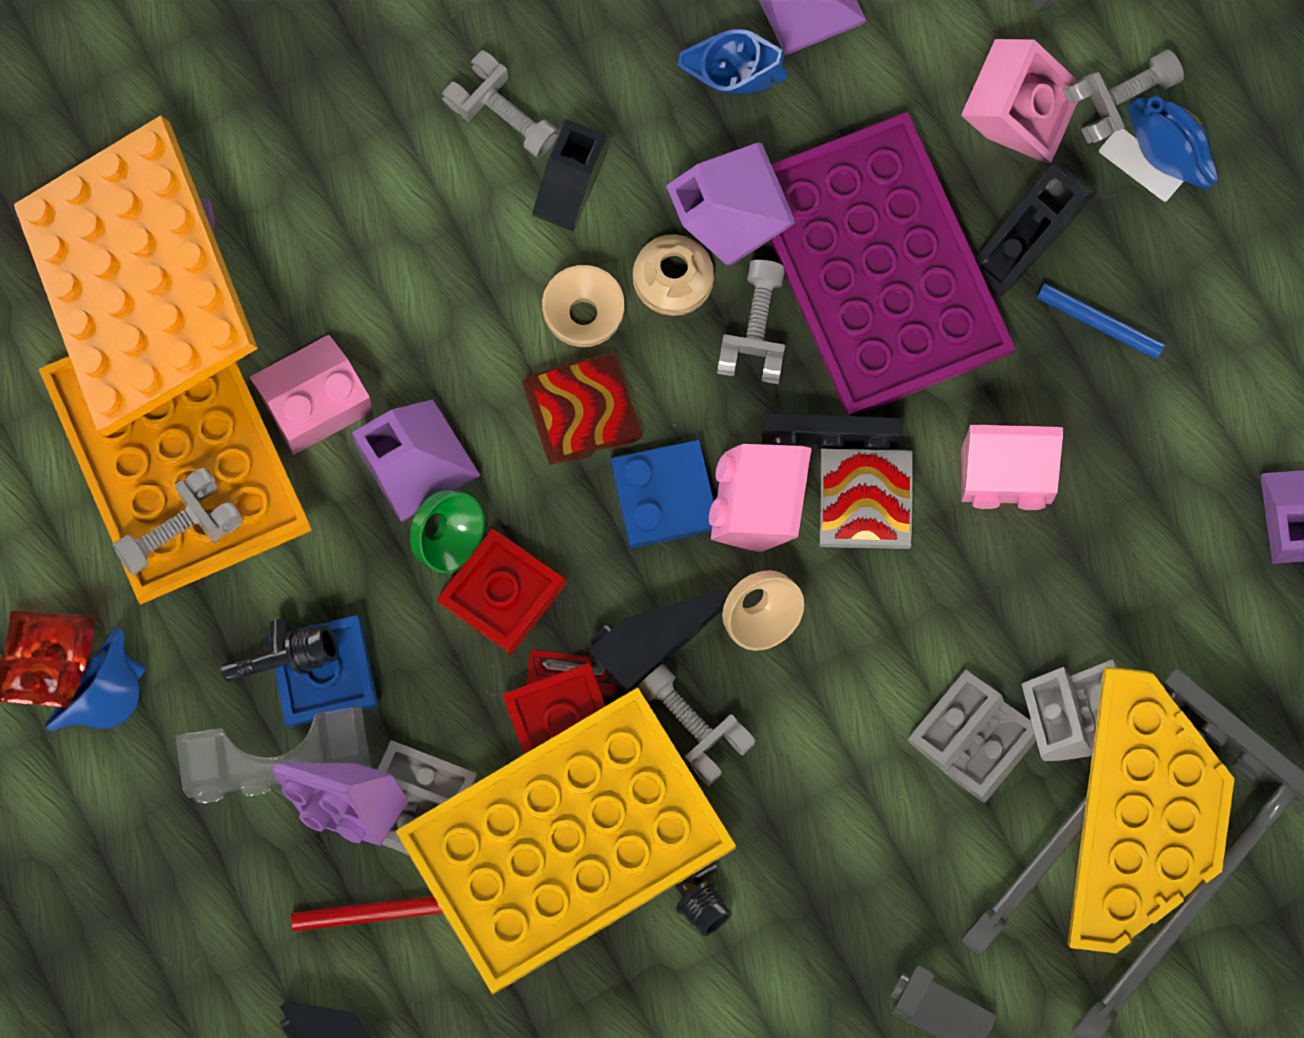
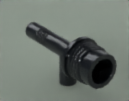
(299, 648)
(702, 903)

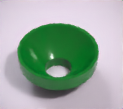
(457, 535)

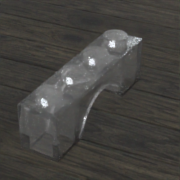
(216, 766)

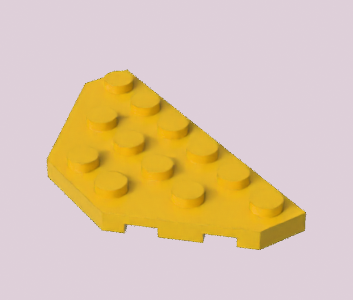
(1149, 816)

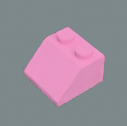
(1021, 99)
(312, 394)
(1010, 466)
(759, 495)

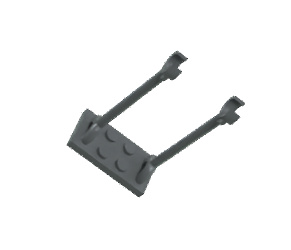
(1252, 760)

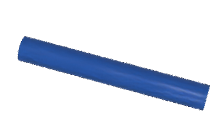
(1100, 321)

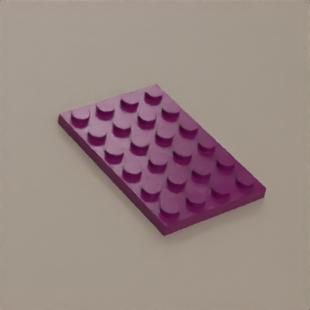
(883, 268)

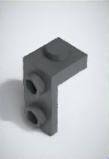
(938, 1008)

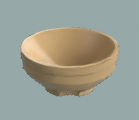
(586, 285)
(667, 294)
(771, 618)

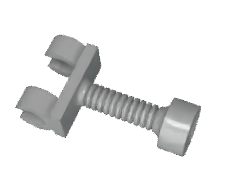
(1164, 70)
(539, 136)
(765, 277)
(195, 488)
(659, 686)

